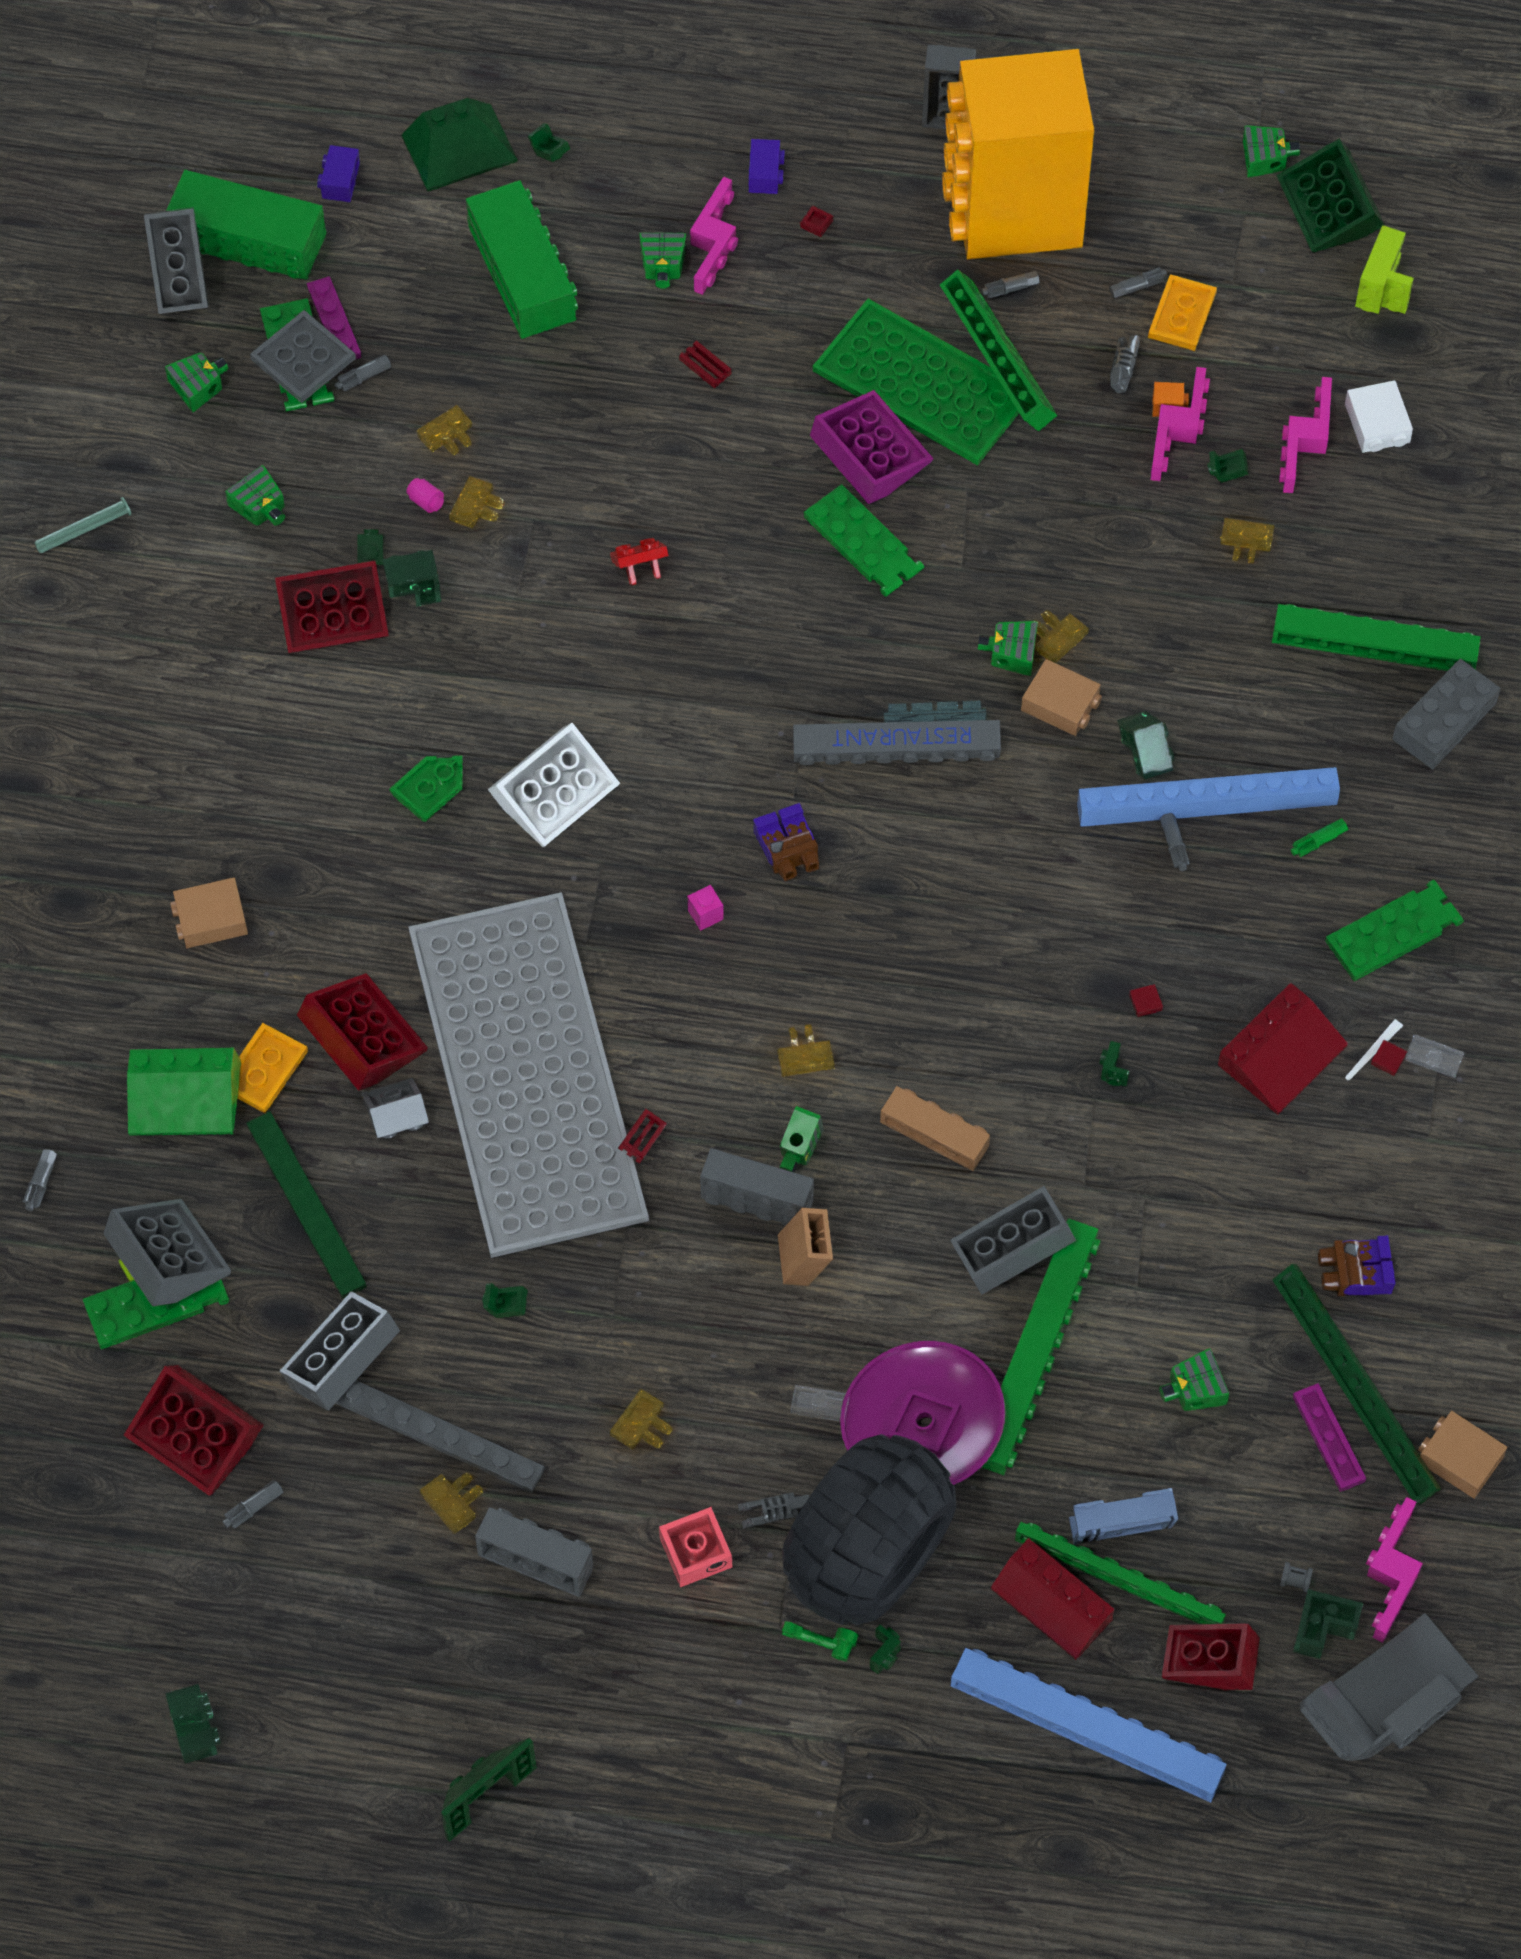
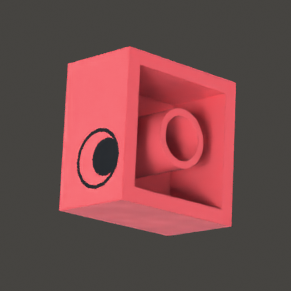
(695, 1547)

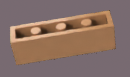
(935, 1128)

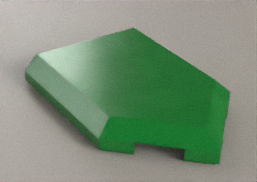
(429, 785)

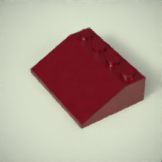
(331, 606)
(360, 1030)
(1282, 1049)
(192, 1429)

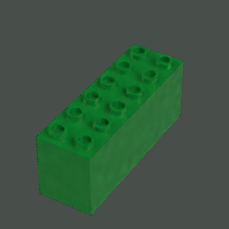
(252, 224)
(521, 259)

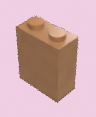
(1061, 697)
(209, 913)
(805, 1246)
(1462, 1453)

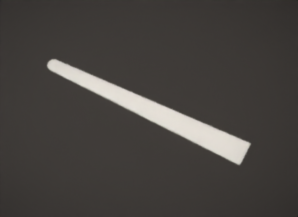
(1387, 1035)

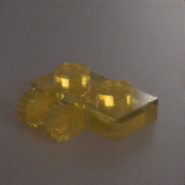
(444, 429)
(472, 503)
(1246, 535)
(1061, 637)
(805, 1057)
(637, 1419)
(448, 1503)

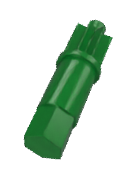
(1316, 839)

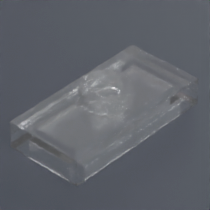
(1434, 1056)
(817, 1402)

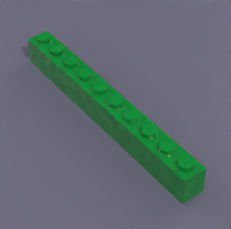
(1040, 1338)

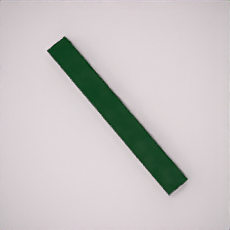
(306, 1205)

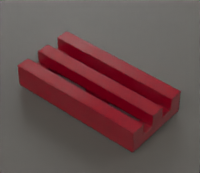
(693, 351)
(632, 1149)

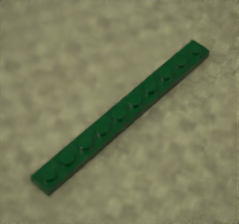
(1356, 1384)

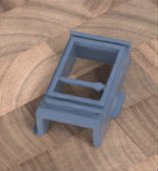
(1123, 1517)

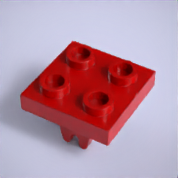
(648, 550)

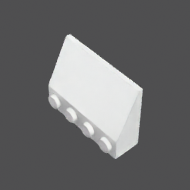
(554, 785)

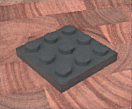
(302, 356)

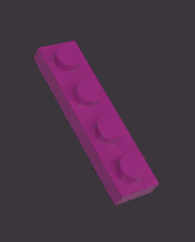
(332, 313)
(1329, 1437)

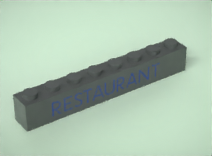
(896, 741)

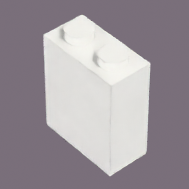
(1378, 416)

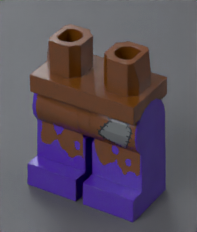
(787, 841)
(1358, 1267)

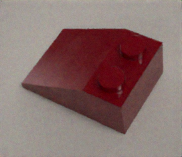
(1212, 1655)

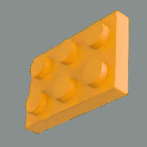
(1182, 312)
(267, 1066)

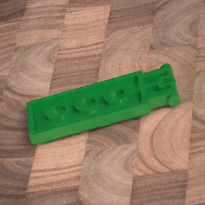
(273, 320)
(862, 539)
(1393, 930)
(127, 1313)

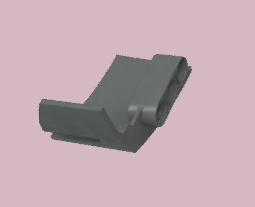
(1390, 1693)

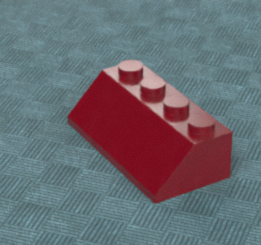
(1052, 1599)

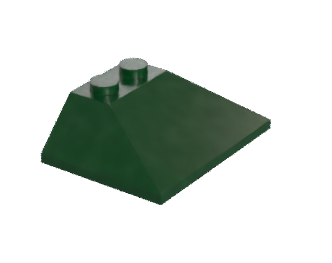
(457, 143)
(513, 1761)

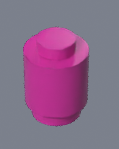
(425, 495)

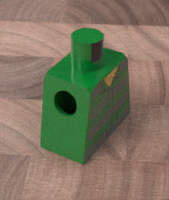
(1266, 150)
(663, 256)
(196, 379)
(257, 498)
(1012, 646)
(803, 1130)
(1196, 1383)

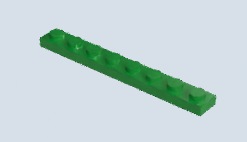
(1128, 1580)

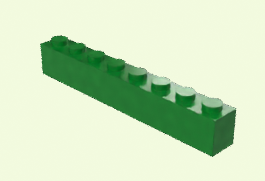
(998, 350)
(1373, 638)

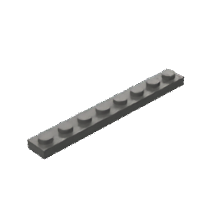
(442, 1436)

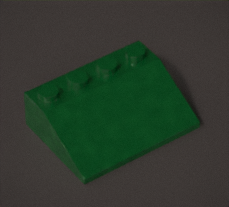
(1330, 198)

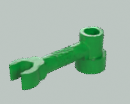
(841, 1644)

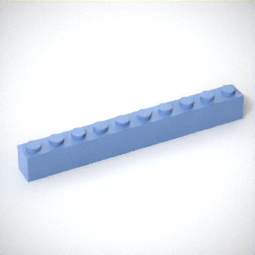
(1208, 796)
(1088, 1724)

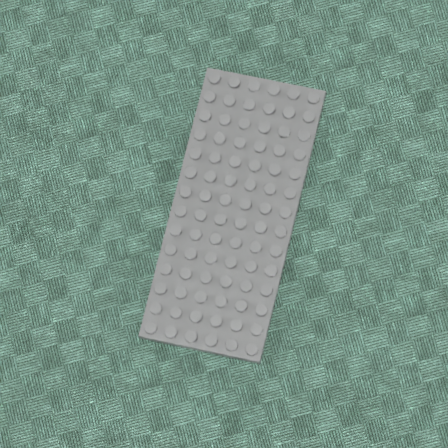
(527, 1075)

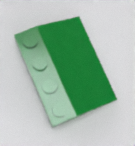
(182, 1091)

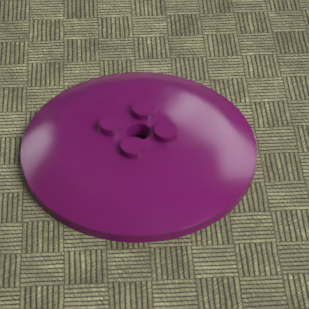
(934, 1383)

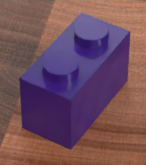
(764, 166)
(339, 173)

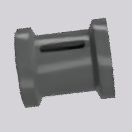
(1296, 1577)

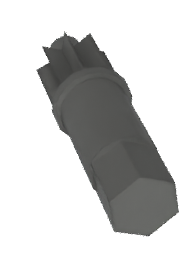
(1138, 282)
(1010, 284)
(357, 376)
(1174, 840)
(39, 1181)
(251, 1505)

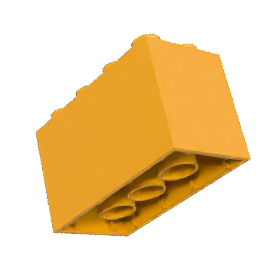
(1018, 154)

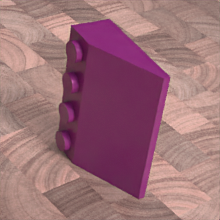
(869, 446)

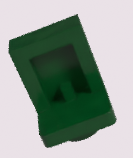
(546, 144)
(1228, 465)
(370, 546)
(1110, 1073)
(505, 1301)
(886, 1654)

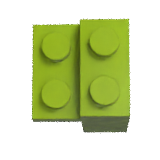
(1380, 282)

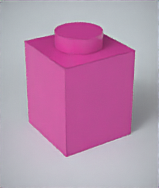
(705, 907)

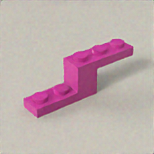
(713, 236)
(1179, 424)
(1306, 435)
(1393, 1568)

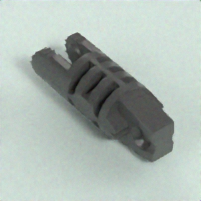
(1124, 363)
(773, 1508)

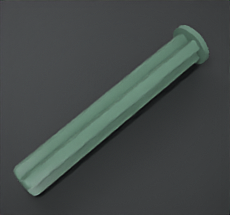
(83, 526)

